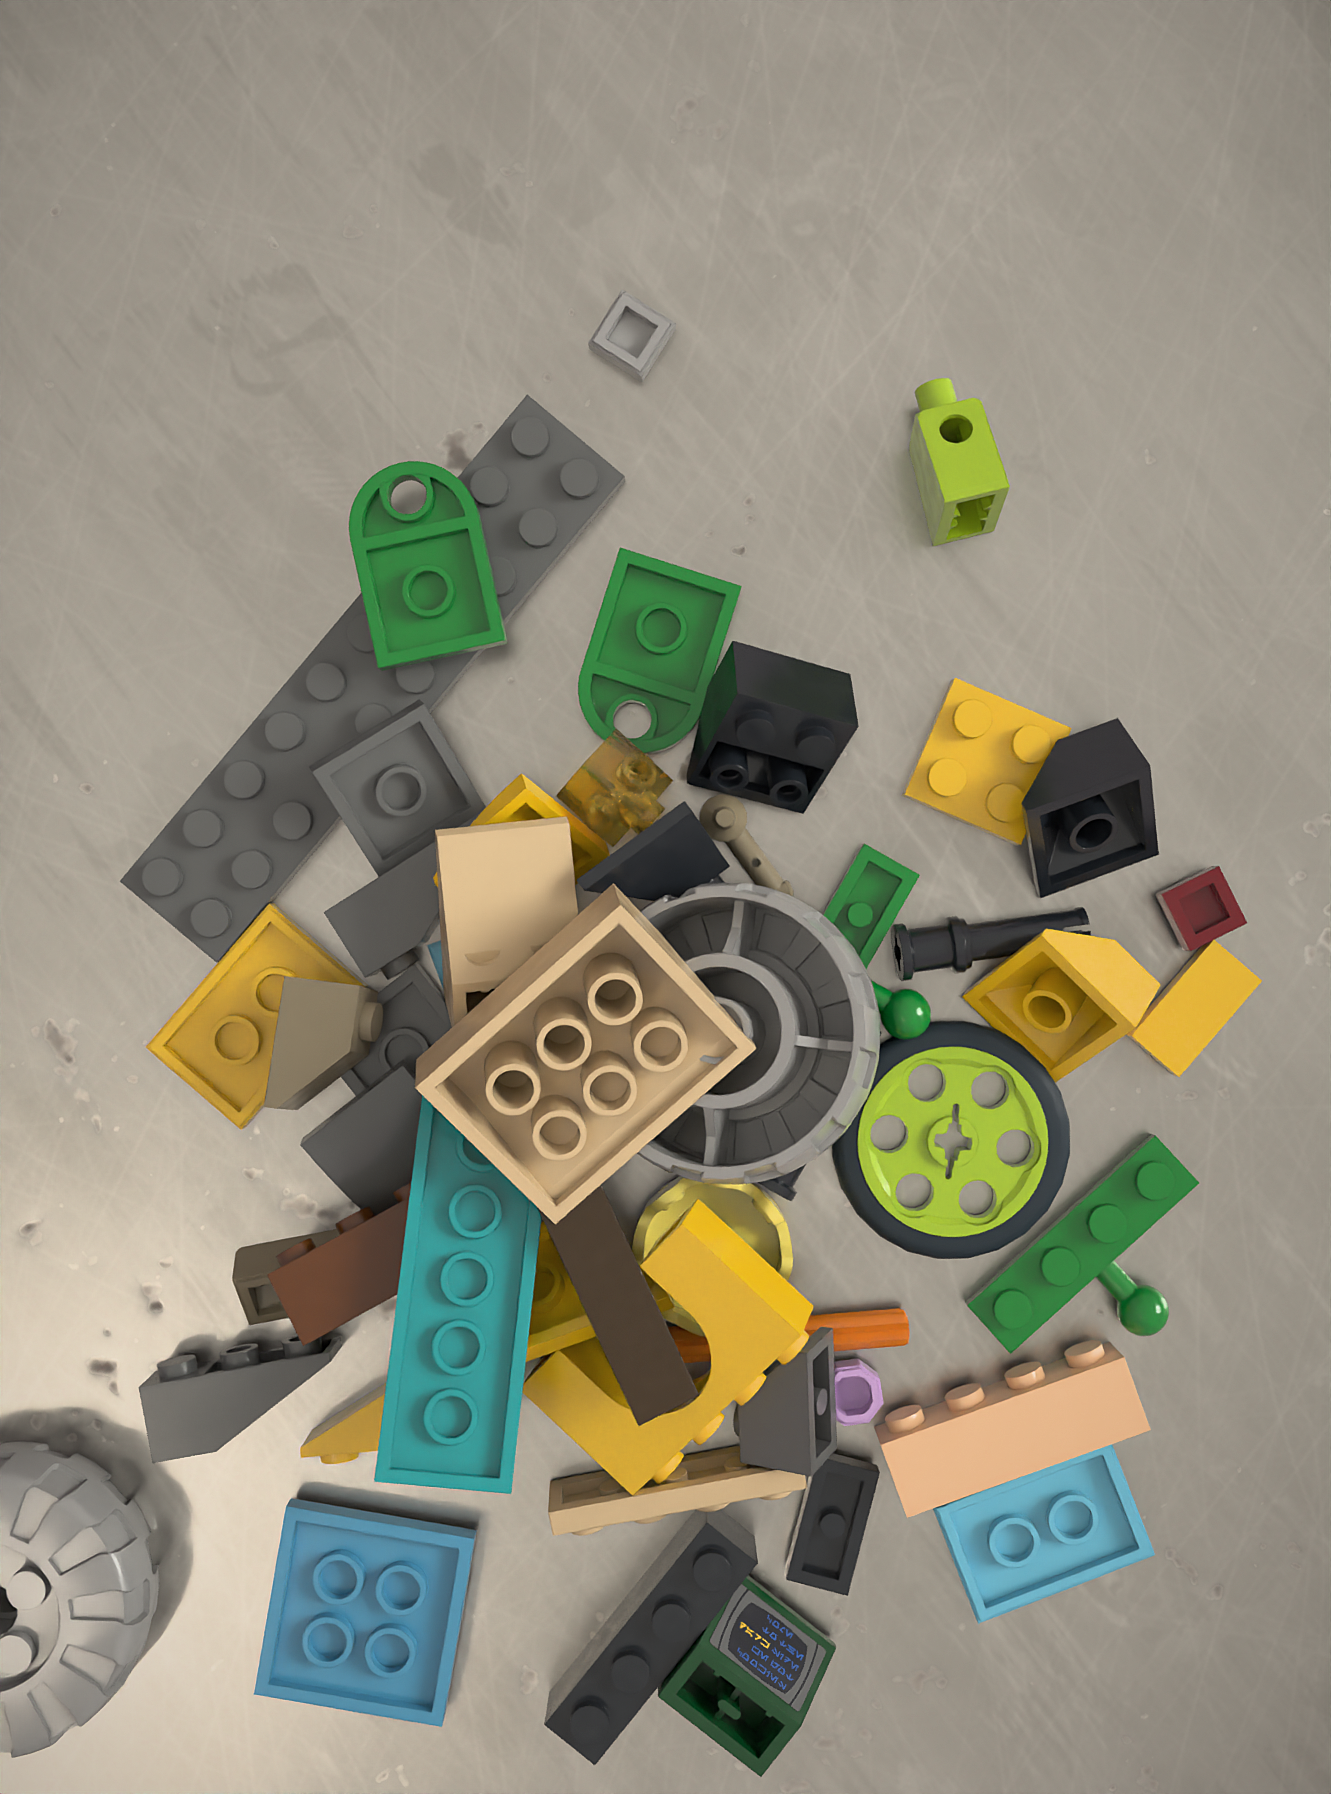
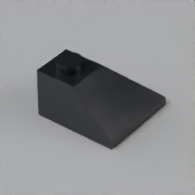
(1089, 809)
(661, 860)

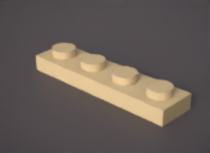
(699, 1482)

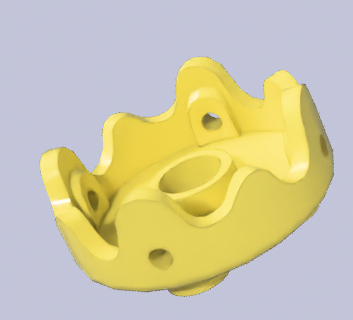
(741, 1207)

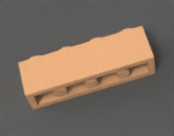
(1011, 1426)

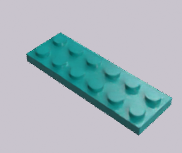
(458, 1320)

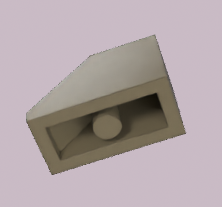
(319, 1038)

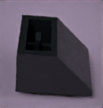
(771, 727)

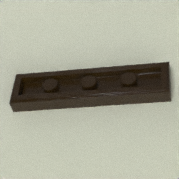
(621, 1308)

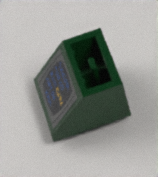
(750, 1676)

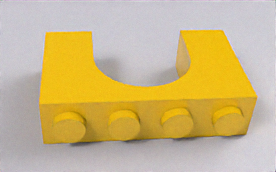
(748, 1322)

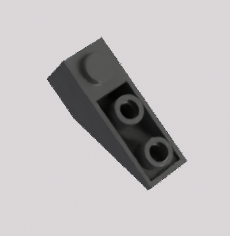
(206, 1404)

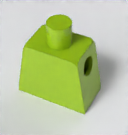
(955, 464)

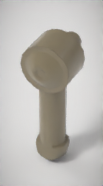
(725, 822)

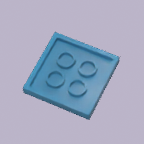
(365, 1612)

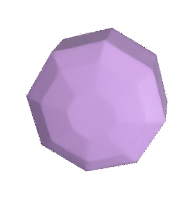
(856, 1392)

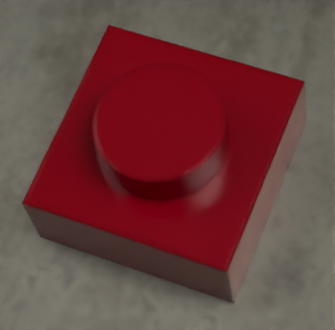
(1201, 908)

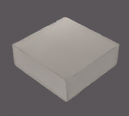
(632, 335)

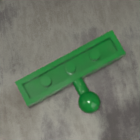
(864, 912)
(1084, 1247)

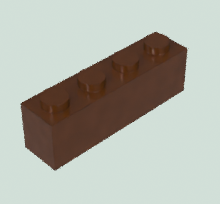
(345, 1275)

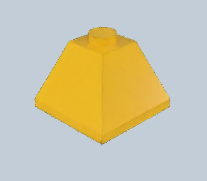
(1065, 997)

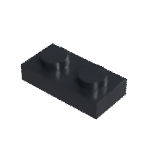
(832, 1524)

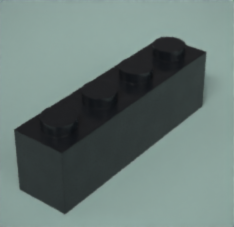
(650, 1632)

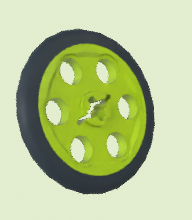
(1019, 1190)

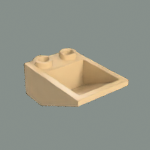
(499, 902)

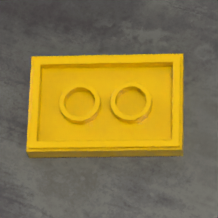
(228, 1024)

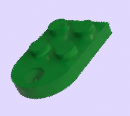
(424, 571)
(655, 647)

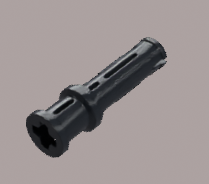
(958, 944)

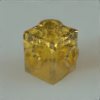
(616, 789)

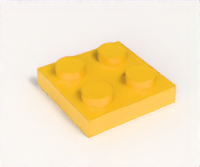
(982, 760)

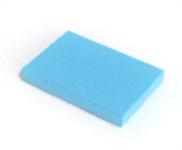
(1044, 1533)

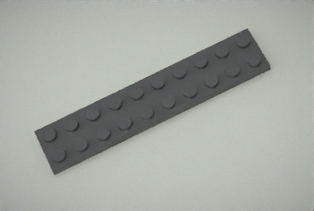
(261, 803)

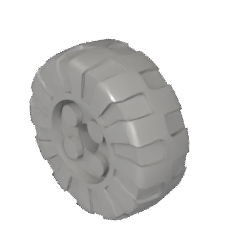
(804, 1006)
(71, 1593)

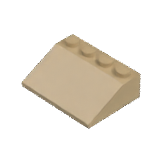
(581, 1055)

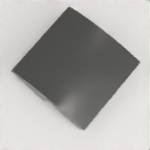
(371, 1140)

